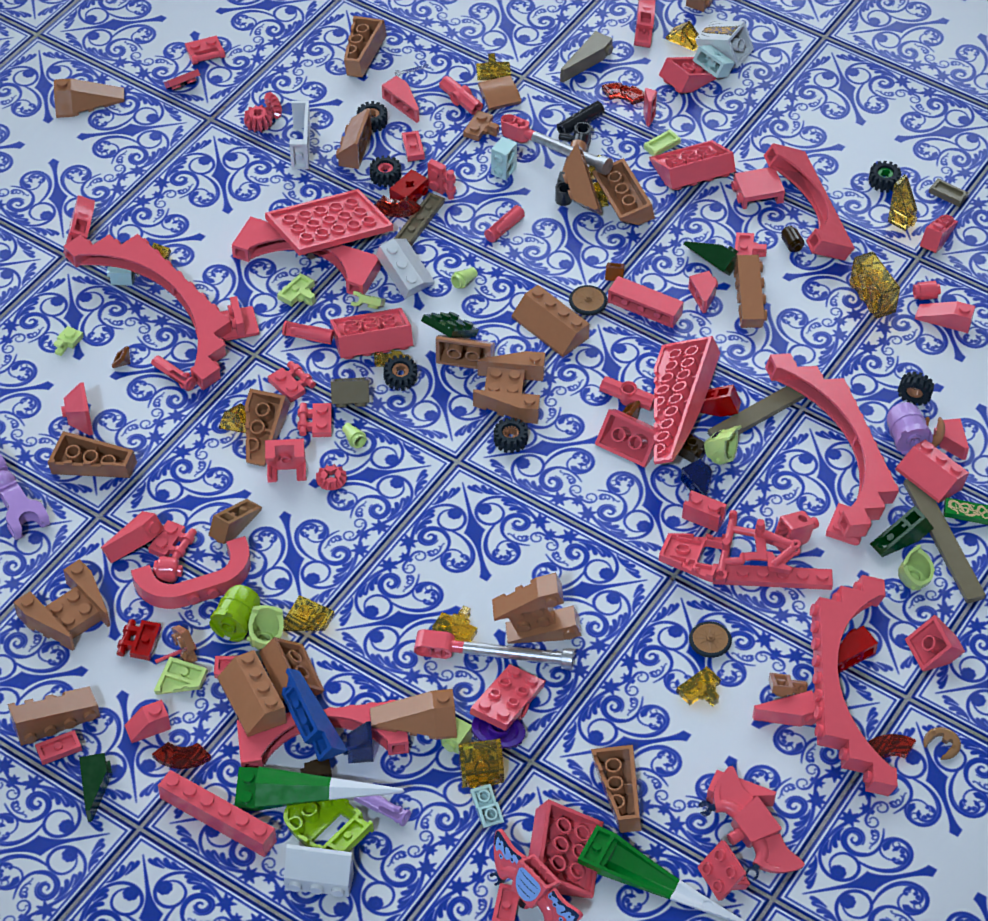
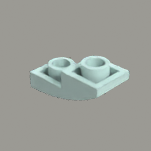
(486, 806)

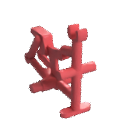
(761, 537)

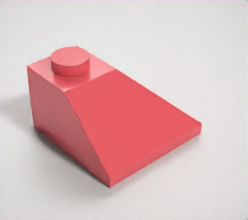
(77, 409)
(934, 644)

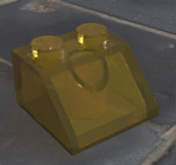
(481, 763)

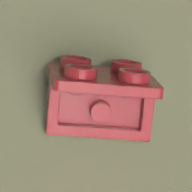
(242, 321)
(723, 871)

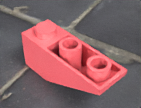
(938, 233)

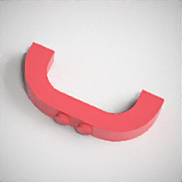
(196, 589)

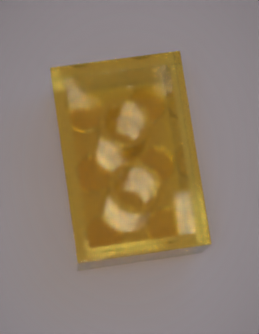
(874, 285)

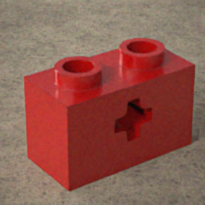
(411, 185)

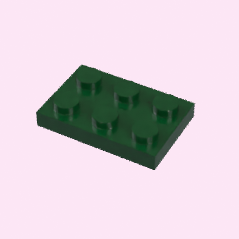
(450, 324)

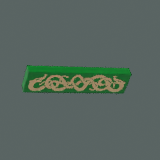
(966, 511)

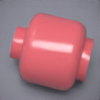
(167, 569)

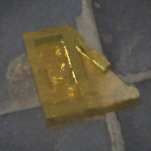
(307, 616)

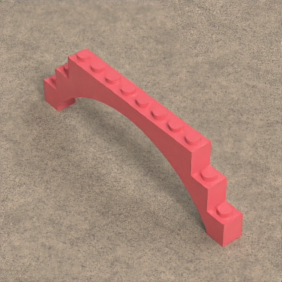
(144, 260)
(836, 400)
(833, 720)

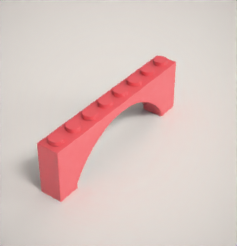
(830, 237)
(356, 266)
(259, 747)

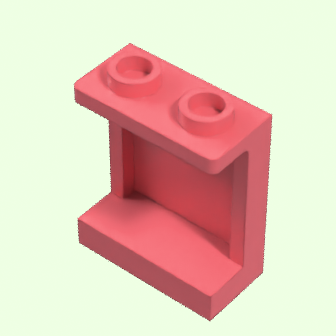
(758, 185)

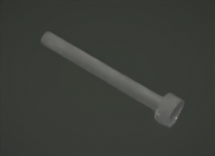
(398, 73)

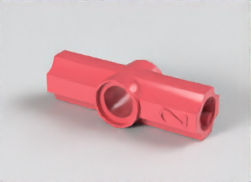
(460, 95)
(627, 392)

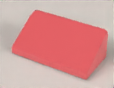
(649, 107)

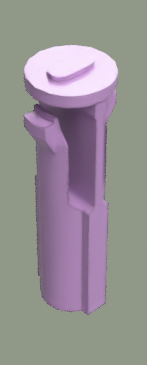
(385, 807)

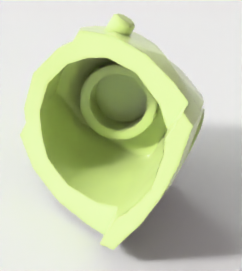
(722, 445)
(916, 569)
(264, 624)

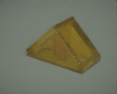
(684, 35)
(234, 419)

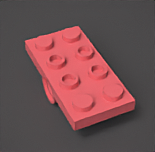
(507, 697)

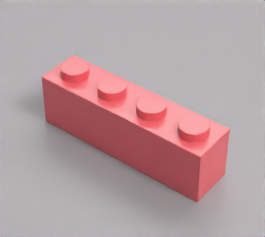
(645, 301)

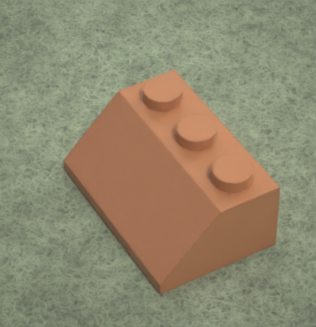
(355, 140)
(462, 351)
(285, 654)

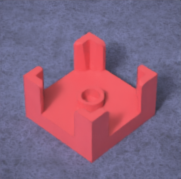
(285, 455)

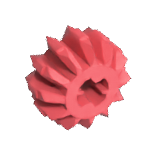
(258, 118)

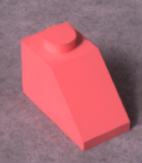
(703, 289)
(954, 438)
(148, 722)

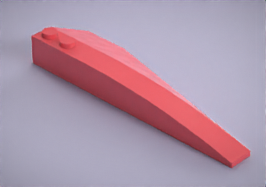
(681, 386)

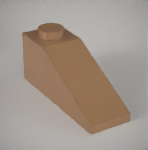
(231, 521)

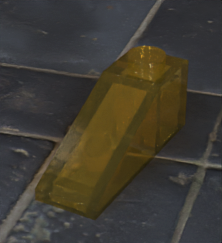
(903, 205)

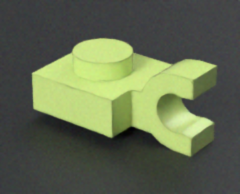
(372, 301)
(67, 338)

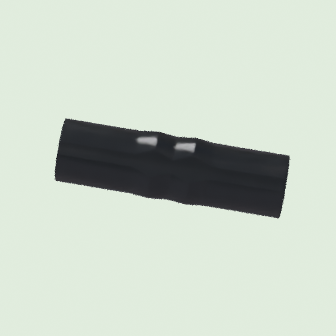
(583, 115)

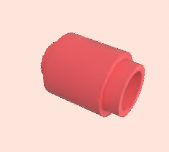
(926, 290)

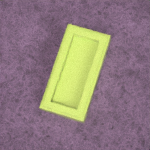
(662, 143)

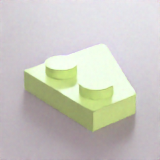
(180, 677)

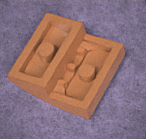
(499, 93)

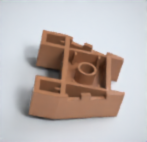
(505, 385)
(69, 613)
(533, 613)

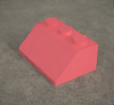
(627, 437)
(932, 471)

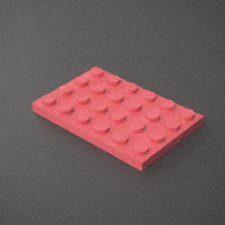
(328, 222)

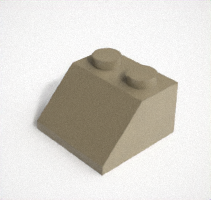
(350, 391)

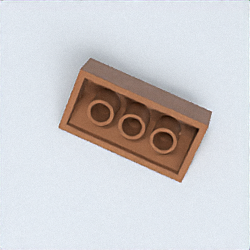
(625, 194)
(551, 321)
(252, 694)

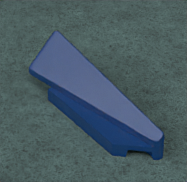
(311, 718)

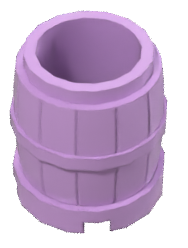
(907, 426)

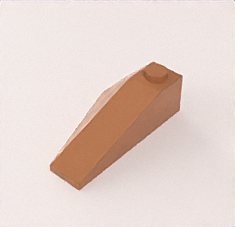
(78, 95)

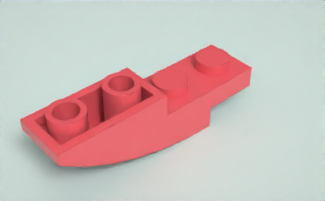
(644, 23)
(81, 218)

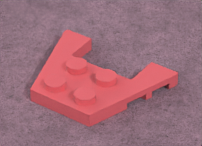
(685, 551)

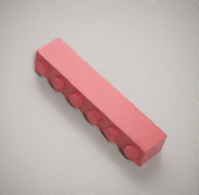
(217, 813)

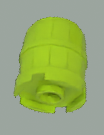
(233, 613)

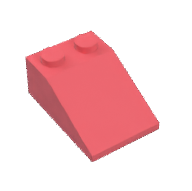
(684, 74)

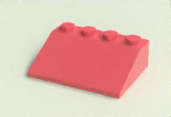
(694, 164)
(372, 333)
(558, 841)

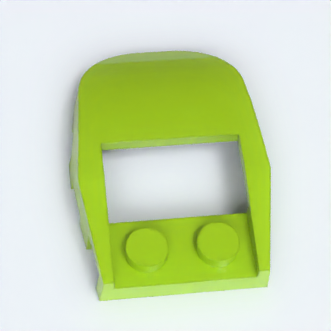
(311, 819)

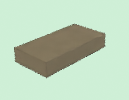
(948, 192)

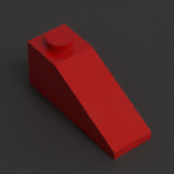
(721, 401)
(855, 648)

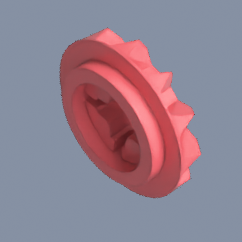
(273, 104)
(331, 483)

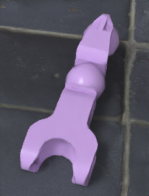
(18, 505)

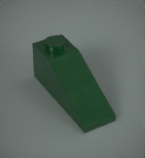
(716, 254)
(903, 532)
(94, 781)

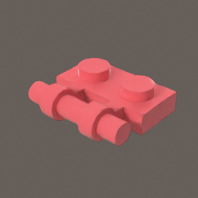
(440, 179)
(287, 385)
(321, 419)
(166, 541)

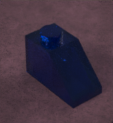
(697, 477)
(360, 744)

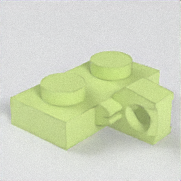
(298, 290)

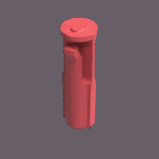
(504, 223)
(308, 332)
(174, 373)

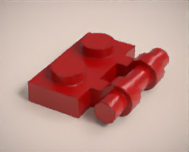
(144, 642)

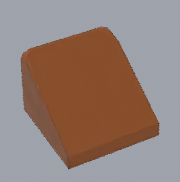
(614, 270)

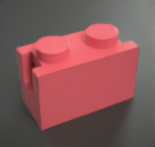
(704, 511)

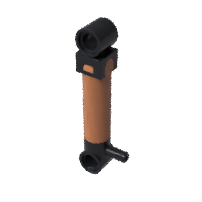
(582, 137)

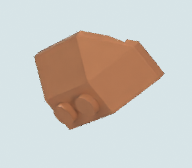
(580, 181)

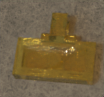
(492, 69)
(457, 625)
(700, 687)

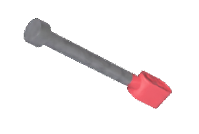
(519, 130)
(442, 644)

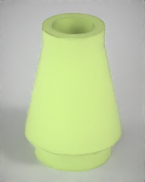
(462, 278)
(354, 436)

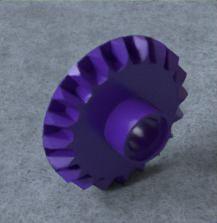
(511, 738)

